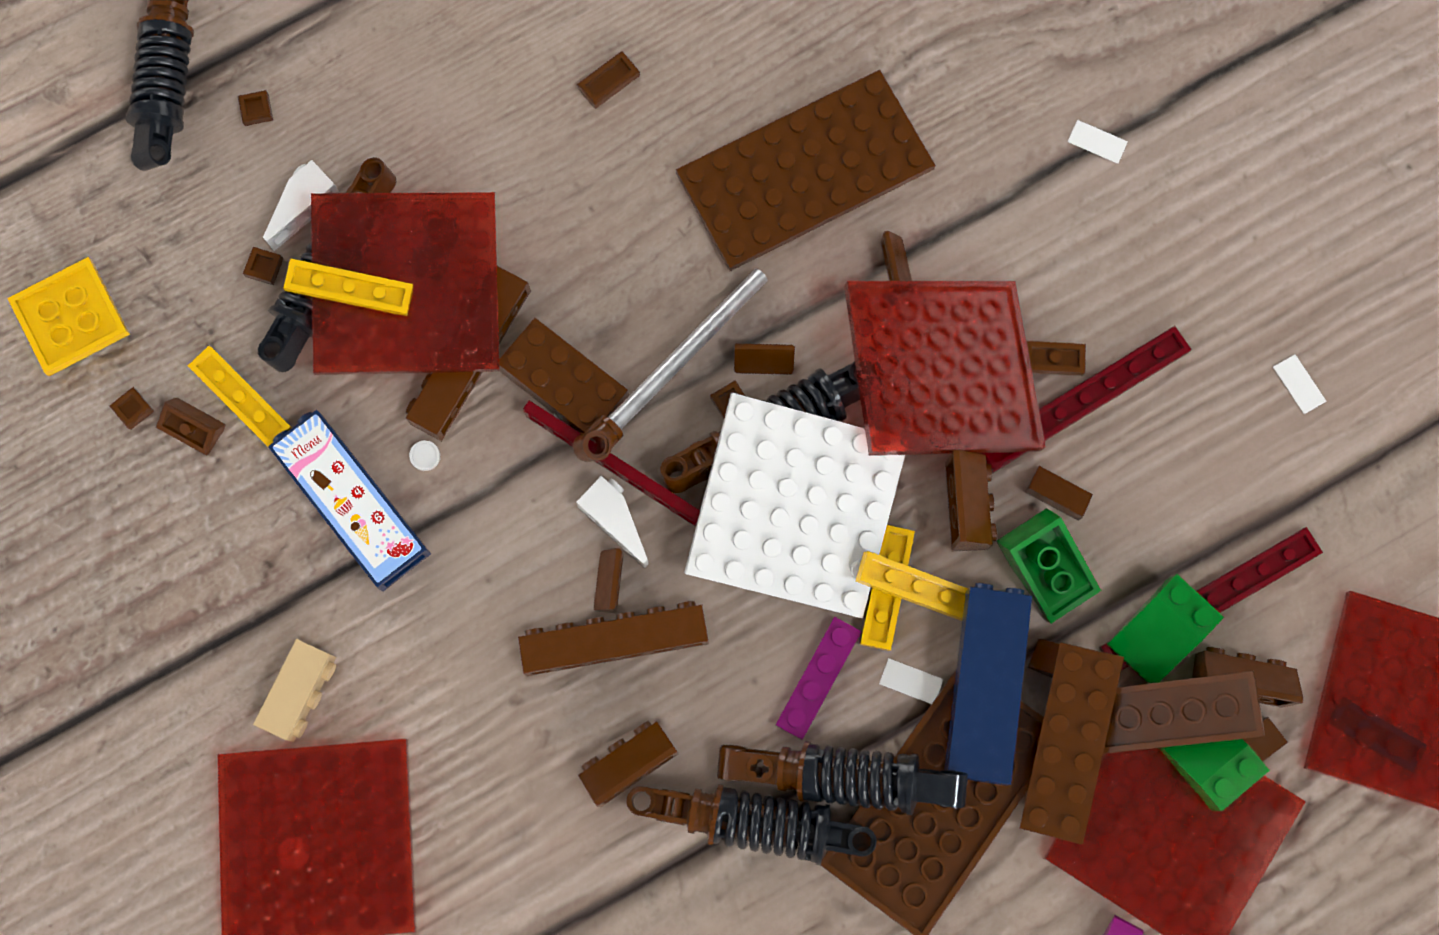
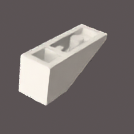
(295, 203)
(609, 510)

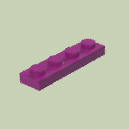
(818, 678)

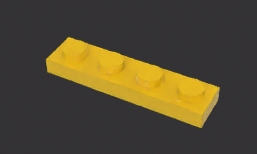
(348, 287)
(238, 395)
(911, 585)
(883, 607)

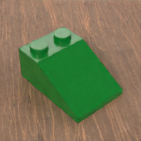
(1049, 564)
(1165, 629)
(1217, 769)

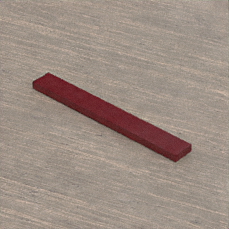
(1103, 388)
(615, 465)
(1255, 573)

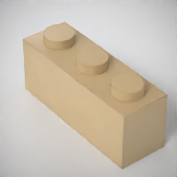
(295, 691)

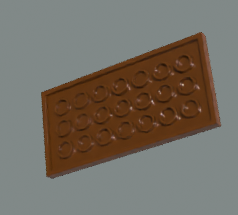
(805, 170)
(930, 854)

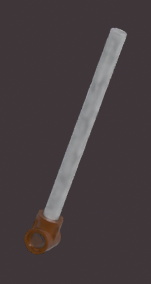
(607, 430)

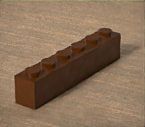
(446, 392)
(614, 639)

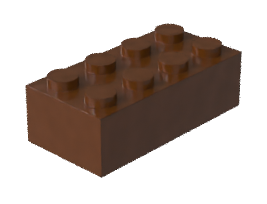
(561, 377)

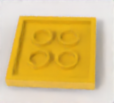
(68, 316)

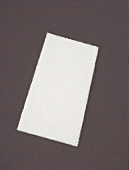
(1097, 141)
(1299, 384)
(911, 681)

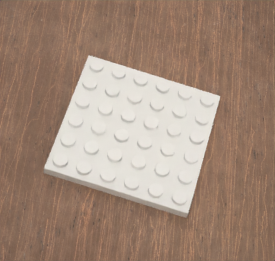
(792, 506)

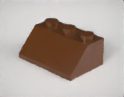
(969, 501)
(1275, 682)
(627, 763)

